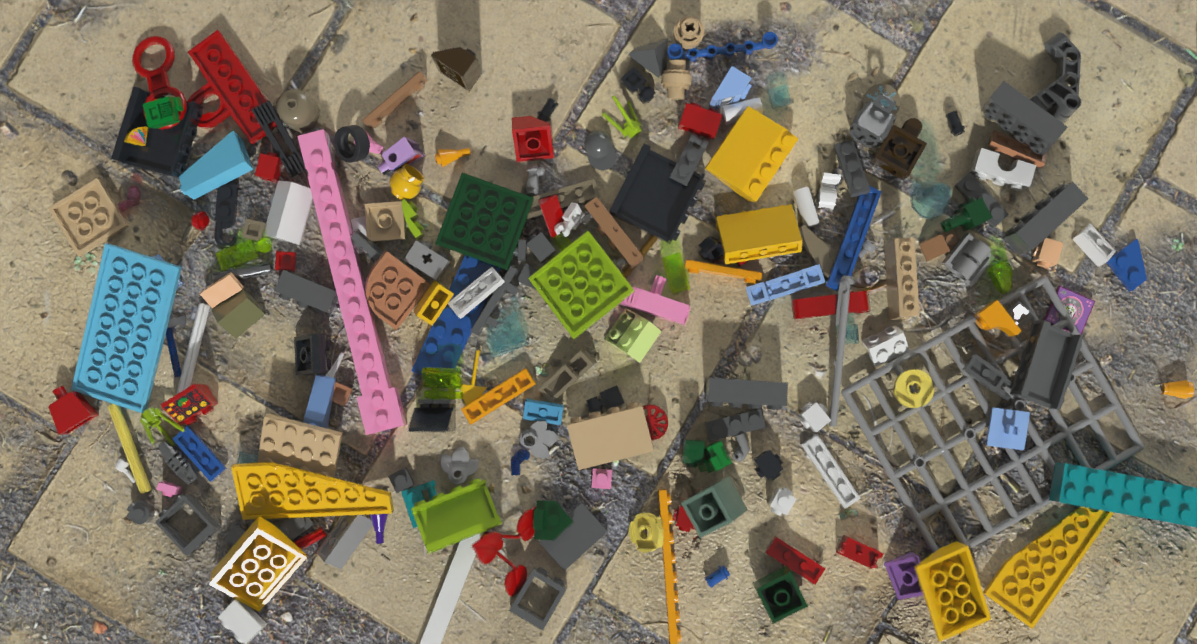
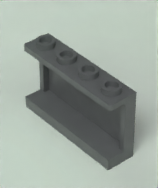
(1046, 365)

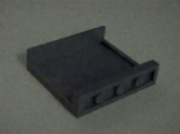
(165, 149)
(653, 199)

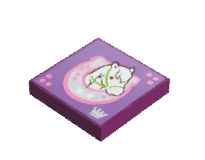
(1077, 306)

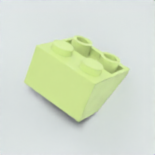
(633, 334)

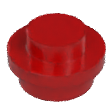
(200, 220)

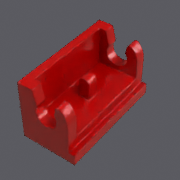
(859, 552)

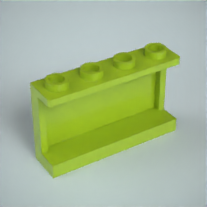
(456, 515)

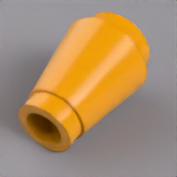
(1180, 389)

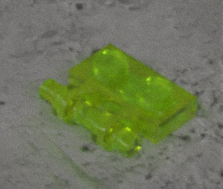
(442, 378)

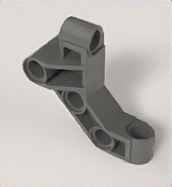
(1058, 97)

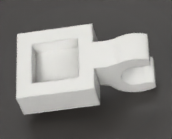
(571, 220)

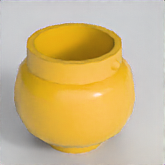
(406, 182)

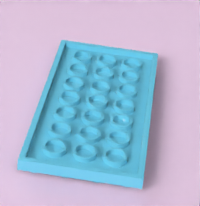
(126, 328)

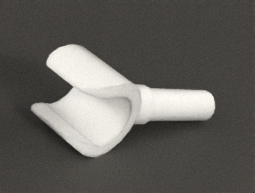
(122, 465)

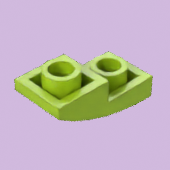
(410, 215)

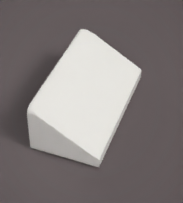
(1094, 245)

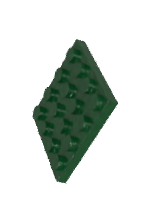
(484, 221)

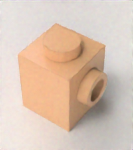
(1047, 253)

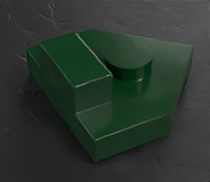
(549, 520)

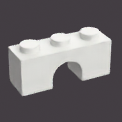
(986, 167)

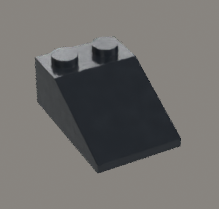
(433, 419)

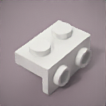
(886, 345)

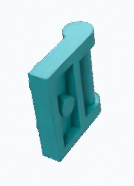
(415, 495)

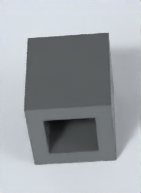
(540, 247)

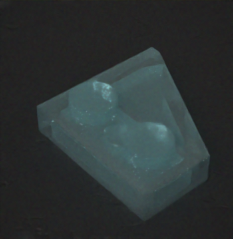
(507, 337)

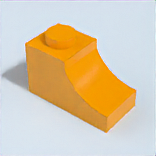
(995, 316)

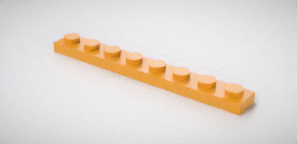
(669, 575)

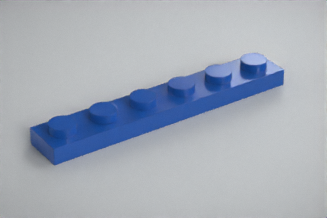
(853, 237)

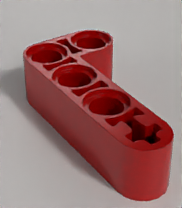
(827, 305)

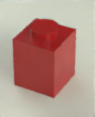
(269, 167)

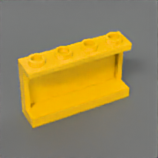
(759, 234)

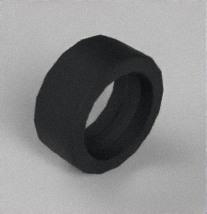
(361, 141)

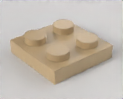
(385, 221)

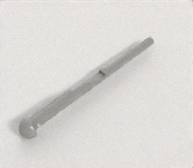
(841, 320)

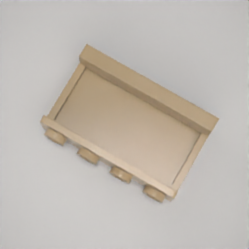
(901, 279)
(609, 435)

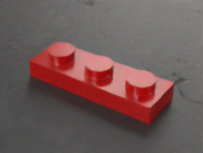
(795, 560)

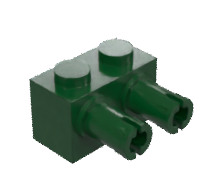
(970, 214)

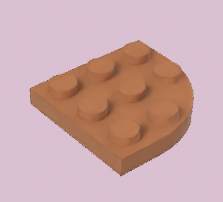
(393, 289)

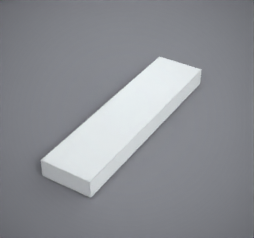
(830, 471)

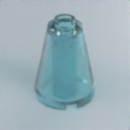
(931, 199)

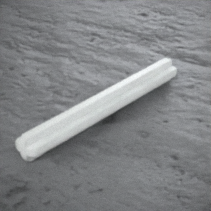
(193, 346)

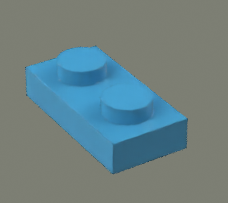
(543, 411)

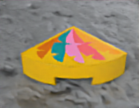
(137, 136)

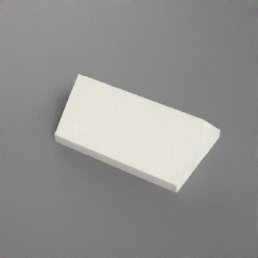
(289, 212)

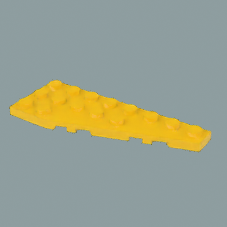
(289, 492)
(1039, 570)

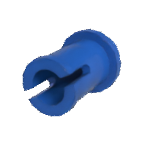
(717, 576)

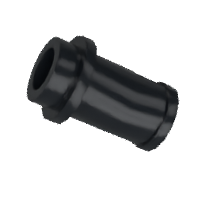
(547, 110)
(955, 123)

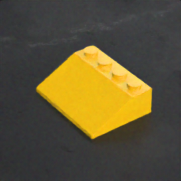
(751, 154)
(257, 565)
(952, 590)

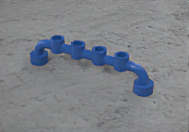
(676, 51)

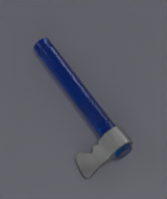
(172, 346)

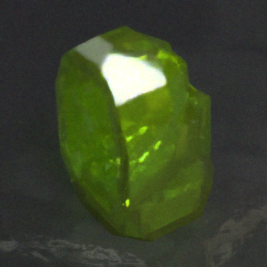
(1001, 276)

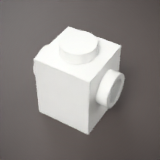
(814, 416)
(781, 501)

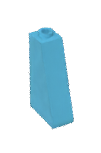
(217, 167)

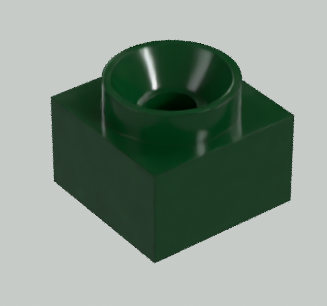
(785, 605)

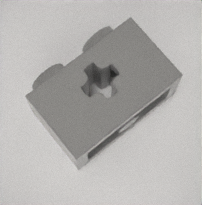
(435, 268)

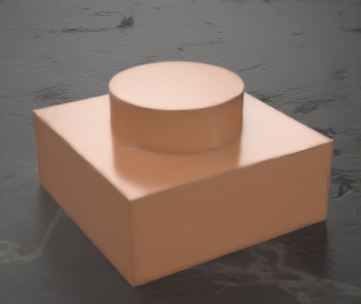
(341, 394)

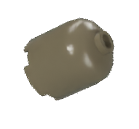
(298, 110)

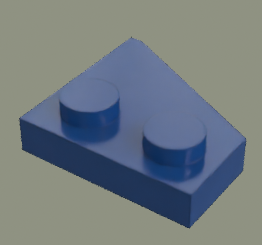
(1129, 265)

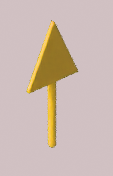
(472, 392)

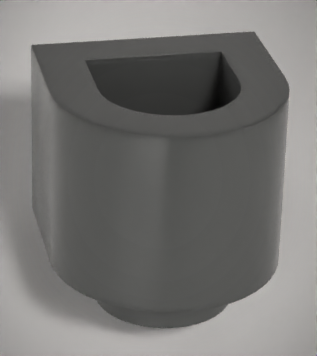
(140, 512)

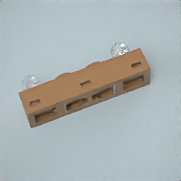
(617, 238)

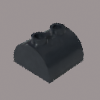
(311, 354)

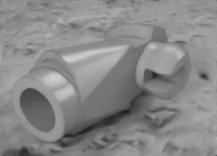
(532, 183)

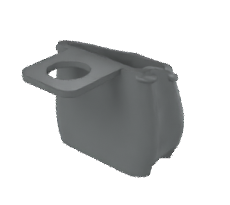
(873, 122)

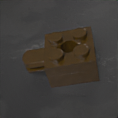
(900, 149)

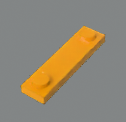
(696, 266)
(498, 396)

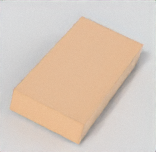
(221, 290)

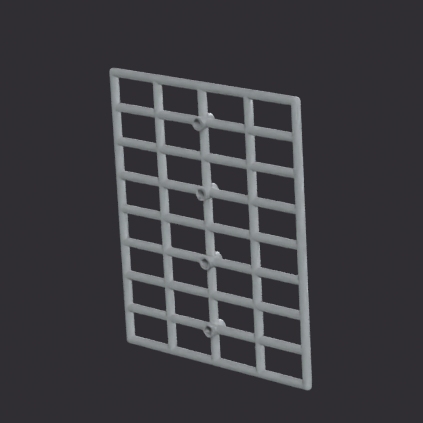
(970, 433)

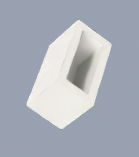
(242, 621)

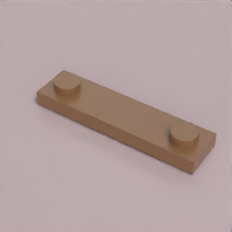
(414, 84)

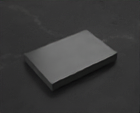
(576, 538)

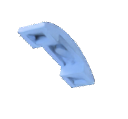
(785, 285)

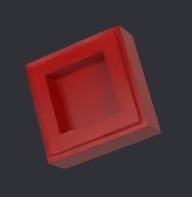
(285, 261)

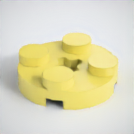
(924, 386)
(655, 532)

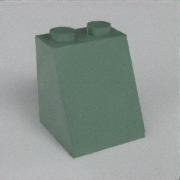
(714, 507)

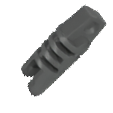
(178, 463)

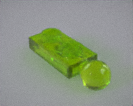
(242, 253)

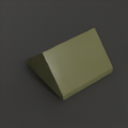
(237, 313)

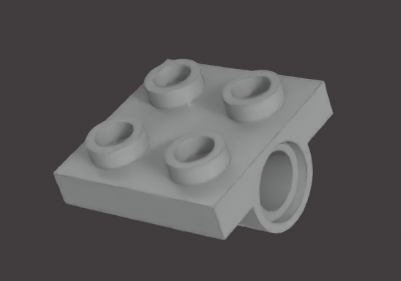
(968, 259)

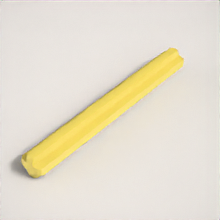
(129, 448)

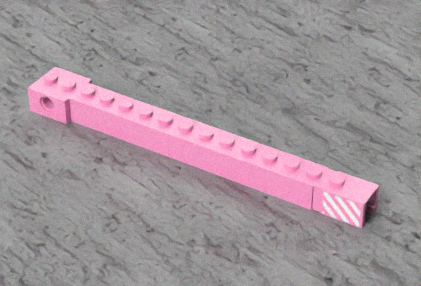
(379, 403)

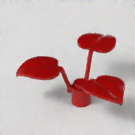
(491, 543)

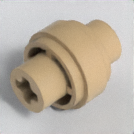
(688, 32)
(676, 79)

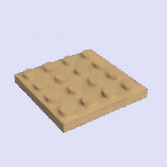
(299, 445)

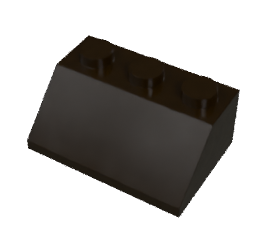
(458, 66)

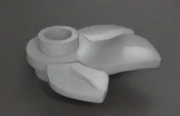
(541, 439)
(459, 463)

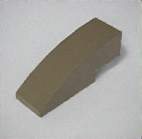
(816, 251)
(567, 375)

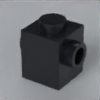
(768, 465)

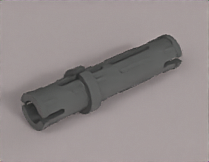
(245, 272)

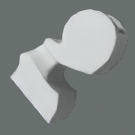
(827, 191)

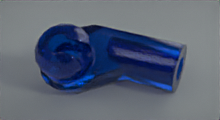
(517, 459)

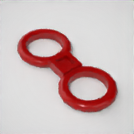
(158, 79)

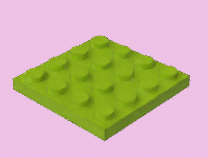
(581, 284)

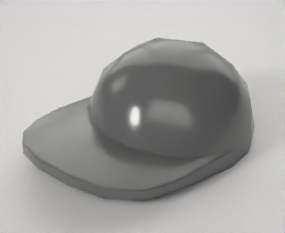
(600, 150)

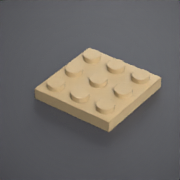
(88, 217)

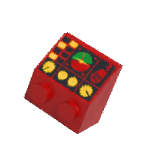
(190, 404)

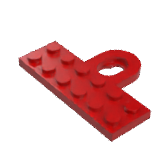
(232, 85)

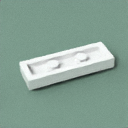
(476, 292)

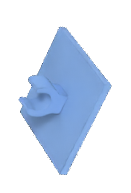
(1007, 428)

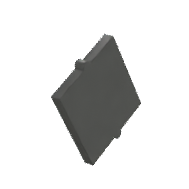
(436, 401)

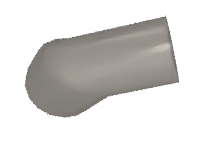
(742, 449)

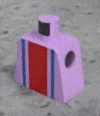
(401, 153)

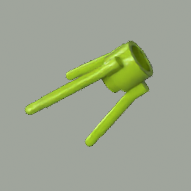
(632, 126)
(152, 418)

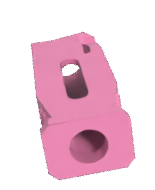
(657, 305)

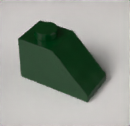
(692, 452)

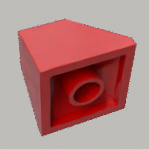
(531, 139)

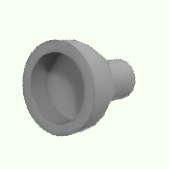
(866, 247)

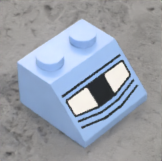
(732, 89)

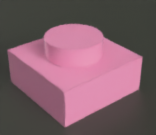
(601, 478)
(169, 489)

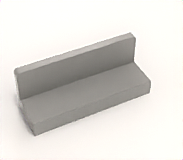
(344, 539)

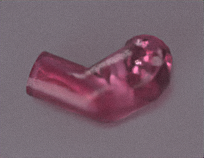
(132, 200)

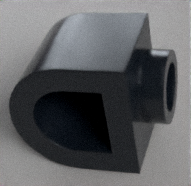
(711, 249)

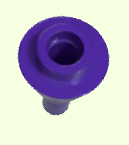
(379, 523)

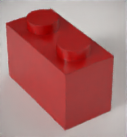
(700, 120)

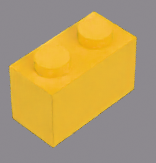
(433, 302)

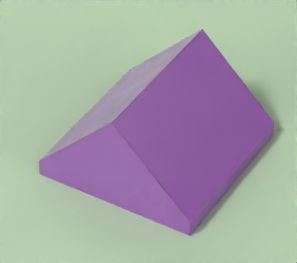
(904, 576)

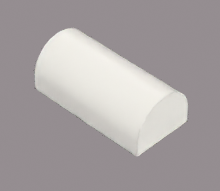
(733, 111)
(806, 207)

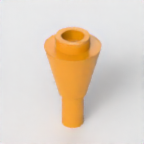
(447, 156)

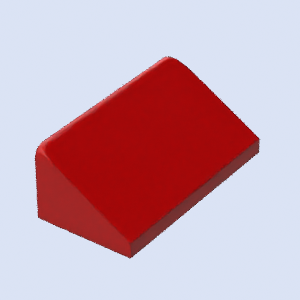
(552, 212)

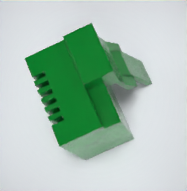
(163, 111)
(715, 457)

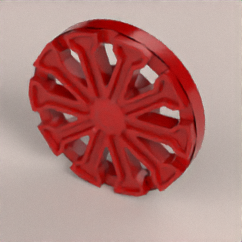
(653, 421)

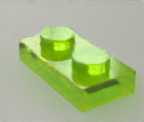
(675, 273)

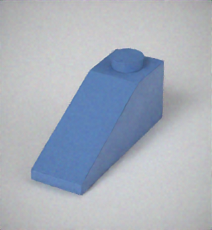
(320, 401)

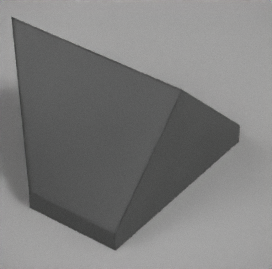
(652, 56)

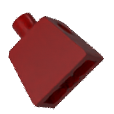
(70, 410)

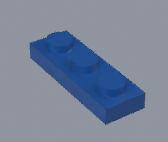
(199, 453)

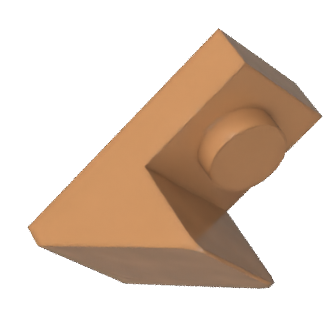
(940, 244)

